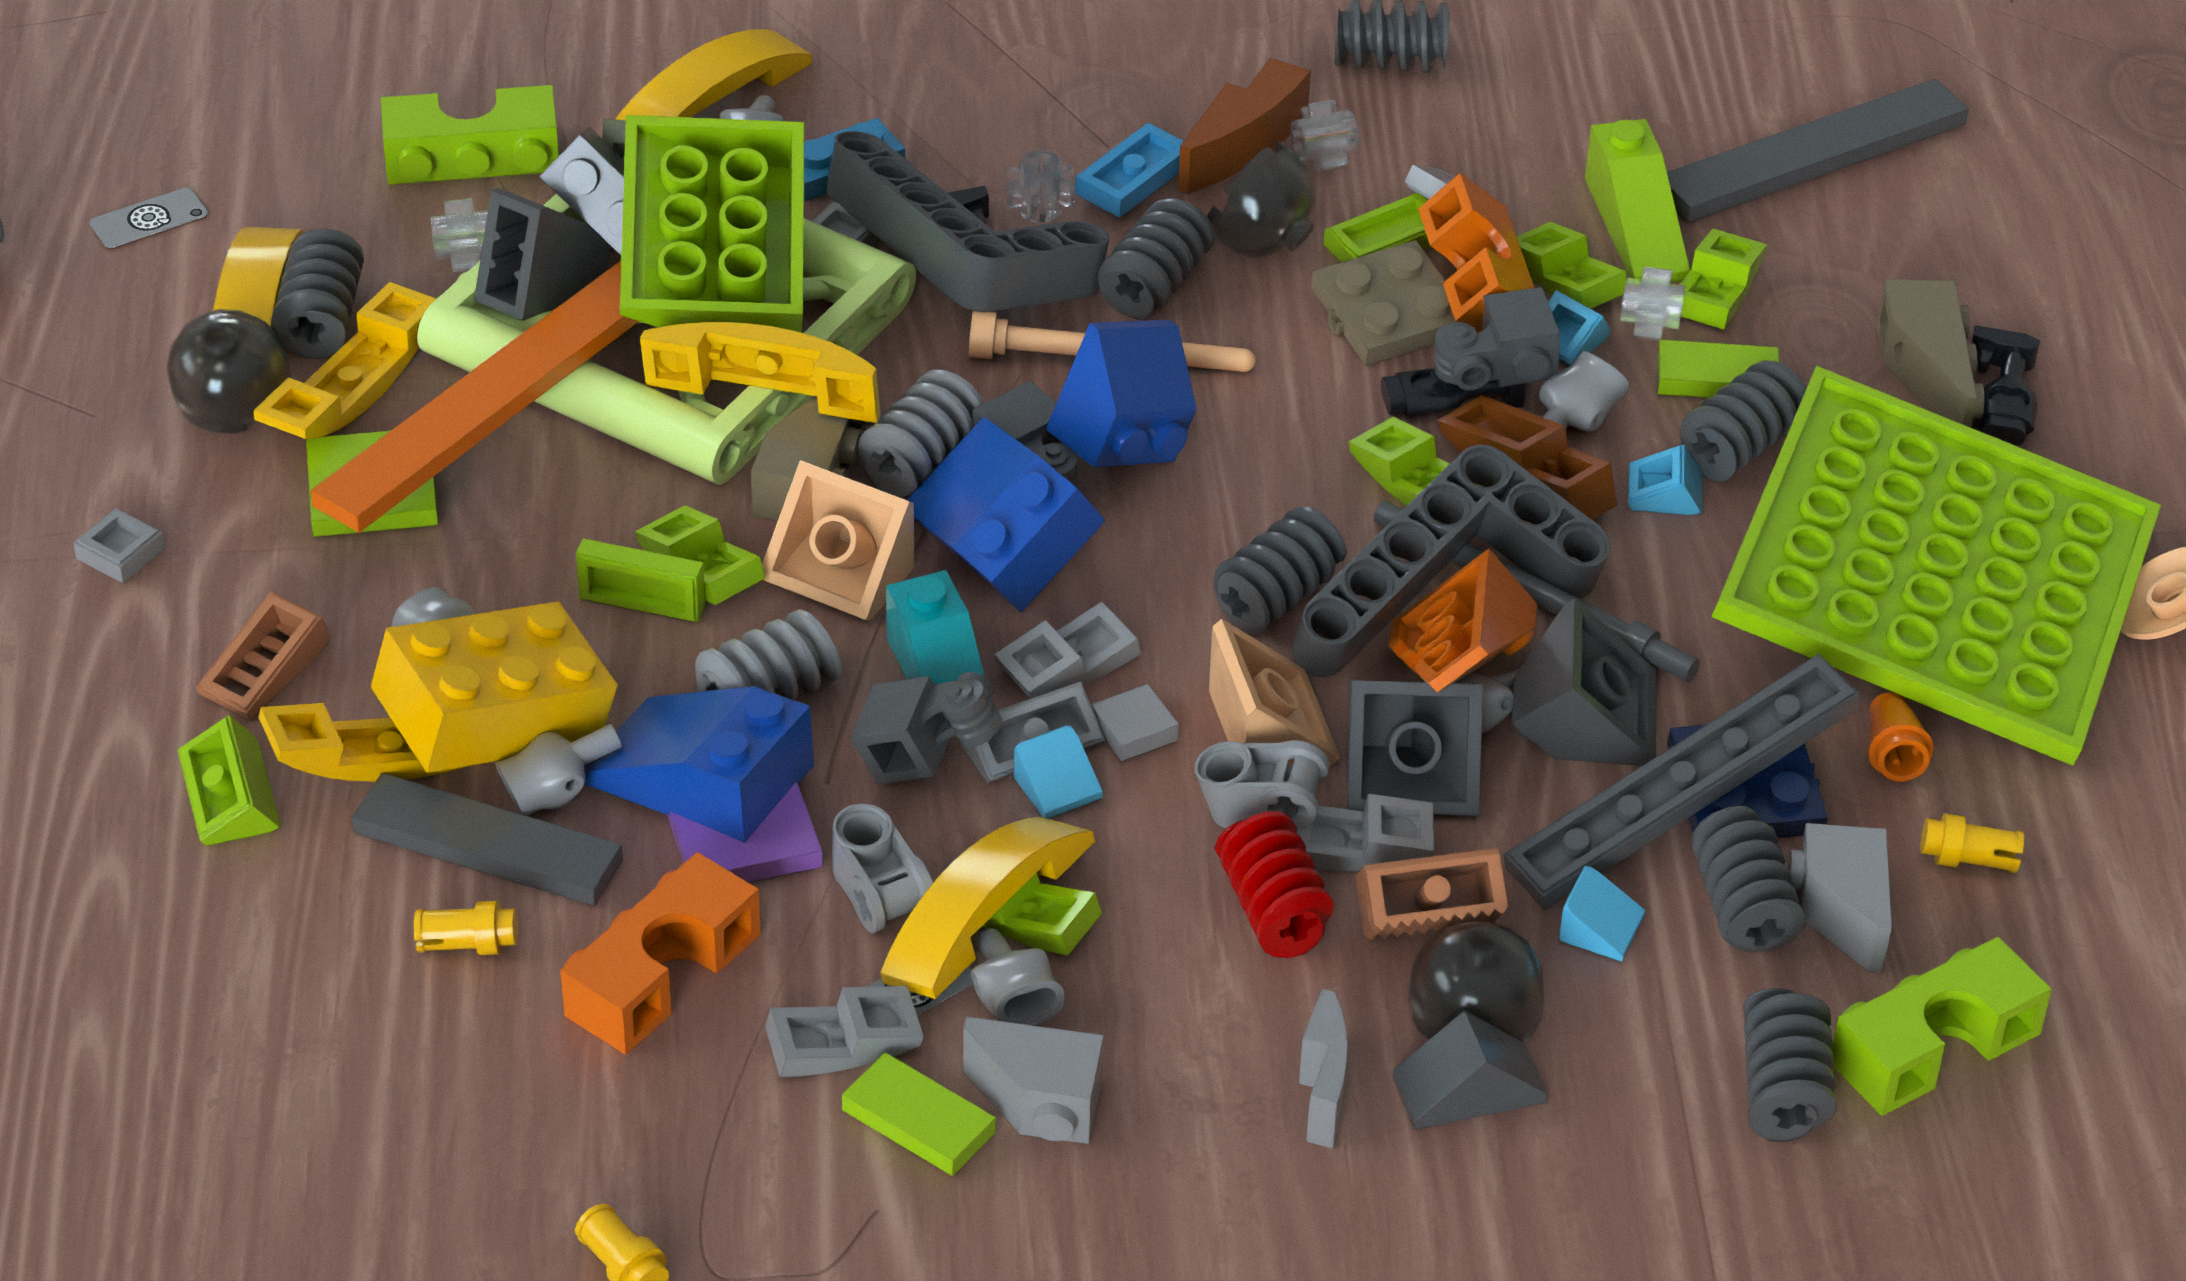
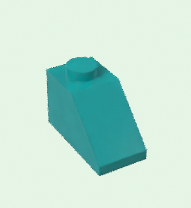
(930, 629)

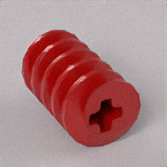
(1275, 883)

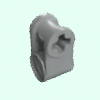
(1256, 778)
(876, 866)

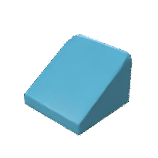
(1578, 327)
(1666, 483)
(1056, 772)
(1600, 916)

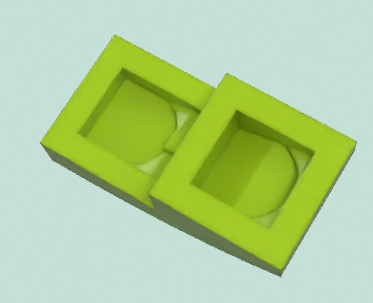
(1561, 262)
(1720, 277)
(1398, 458)
(700, 538)
(1047, 916)

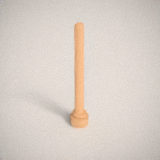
(994, 335)

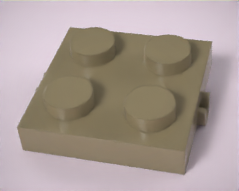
(1385, 301)

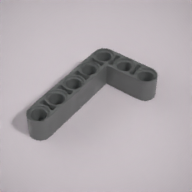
(952, 245)
(1429, 546)

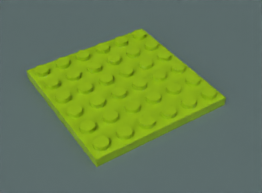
(1941, 564)

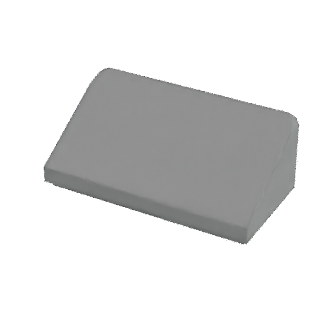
(1032, 719)

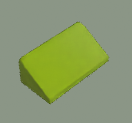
(228, 784)

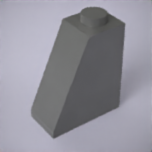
(535, 256)

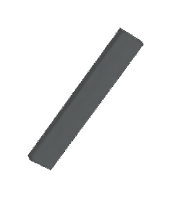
(1814, 149)
(1682, 780)

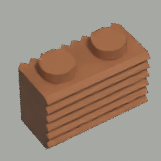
(1430, 892)

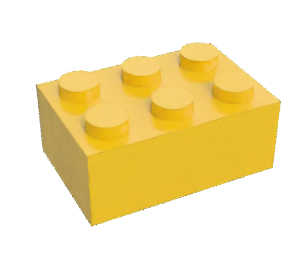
(490, 684)

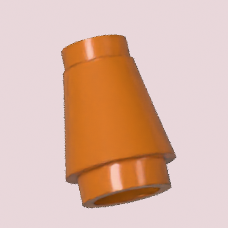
(1897, 739)

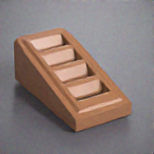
(271, 618)

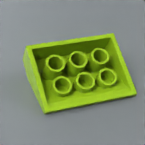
(713, 221)

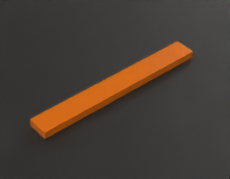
(474, 405)

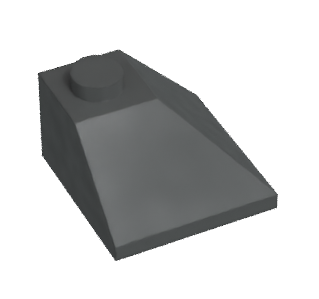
(1586, 693)
(1414, 744)

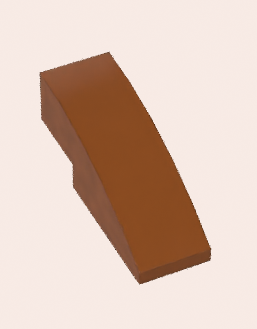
(1243, 124)
(1537, 447)

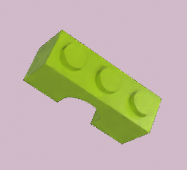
(432, 146)
(1893, 1043)

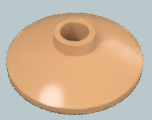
(2158, 598)

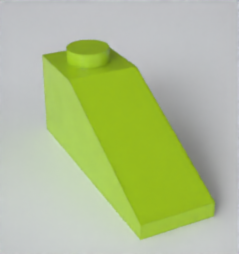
(1635, 197)

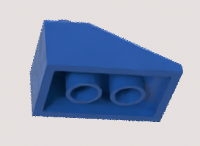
(1004, 513)
(710, 756)

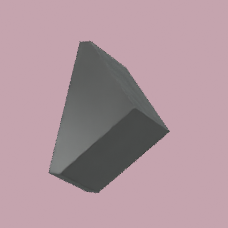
(1467, 1074)

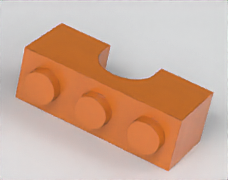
(1479, 241)
(692, 914)

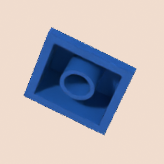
(1126, 395)

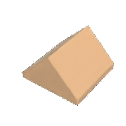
(840, 541)
(1263, 694)

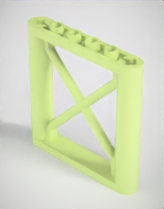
(710, 442)

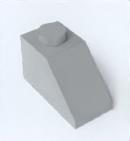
(1846, 889)
(1036, 1076)

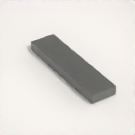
(487, 838)

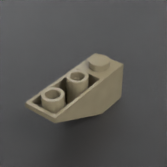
(1927, 349)
(803, 436)

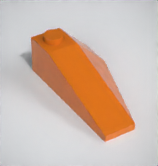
(1464, 623)

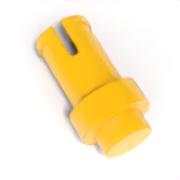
(1957, 842)
(478, 928)
(619, 1247)

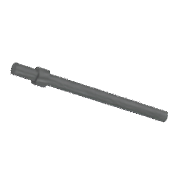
(1637, 635)

